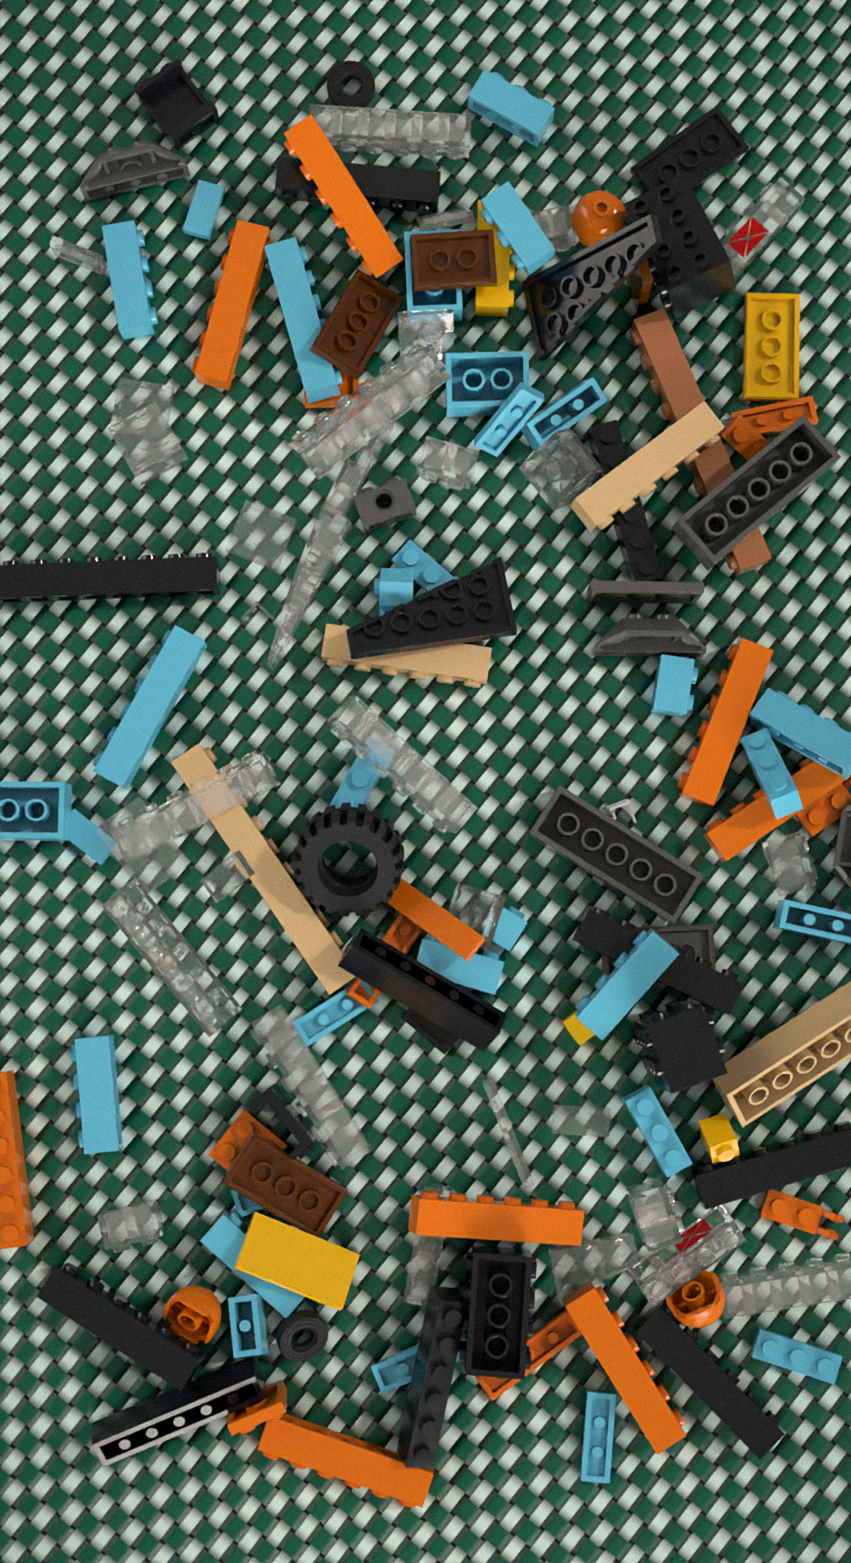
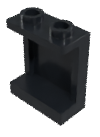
(176, 104)
(289, 1117)

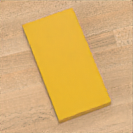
(771, 347)
(297, 1261)

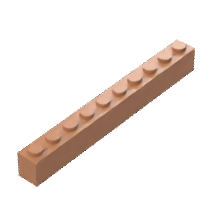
(680, 394)

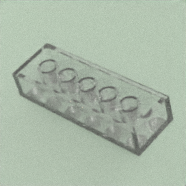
(369, 409)

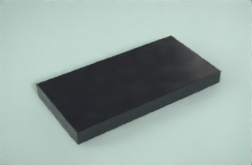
(696, 151)

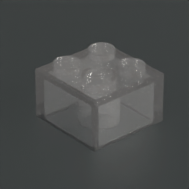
(561, 468)
(654, 1216)

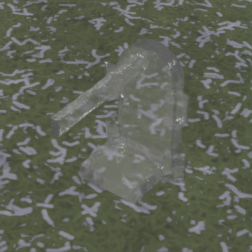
(244, 617)

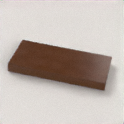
(356, 324)
(284, 1185)

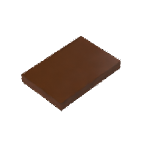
(453, 260)
(640, 286)

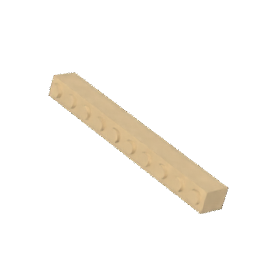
(272, 878)

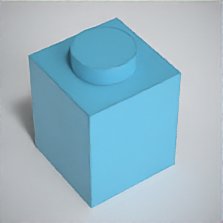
(394, 586)
(509, 928)

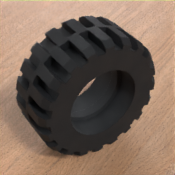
(342, 892)

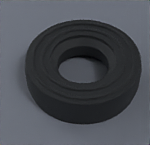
(346, 70)
(295, 1322)

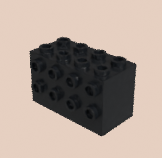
(691, 260)
(679, 1045)
(498, 1312)

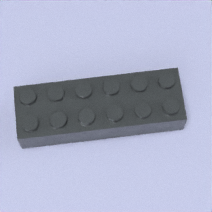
(755, 492)
(616, 855)

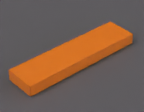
(436, 920)
(401, 936)
(544, 1344)

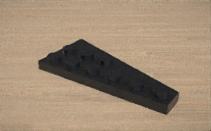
(575, 287)
(449, 614)

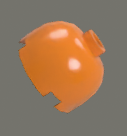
(597, 217)
(698, 1301)
(194, 1313)

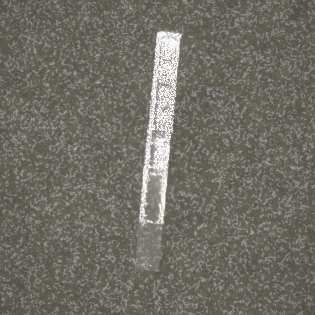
(324, 543)

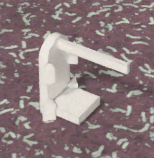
(623, 804)

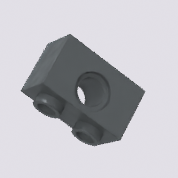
(374, 517)

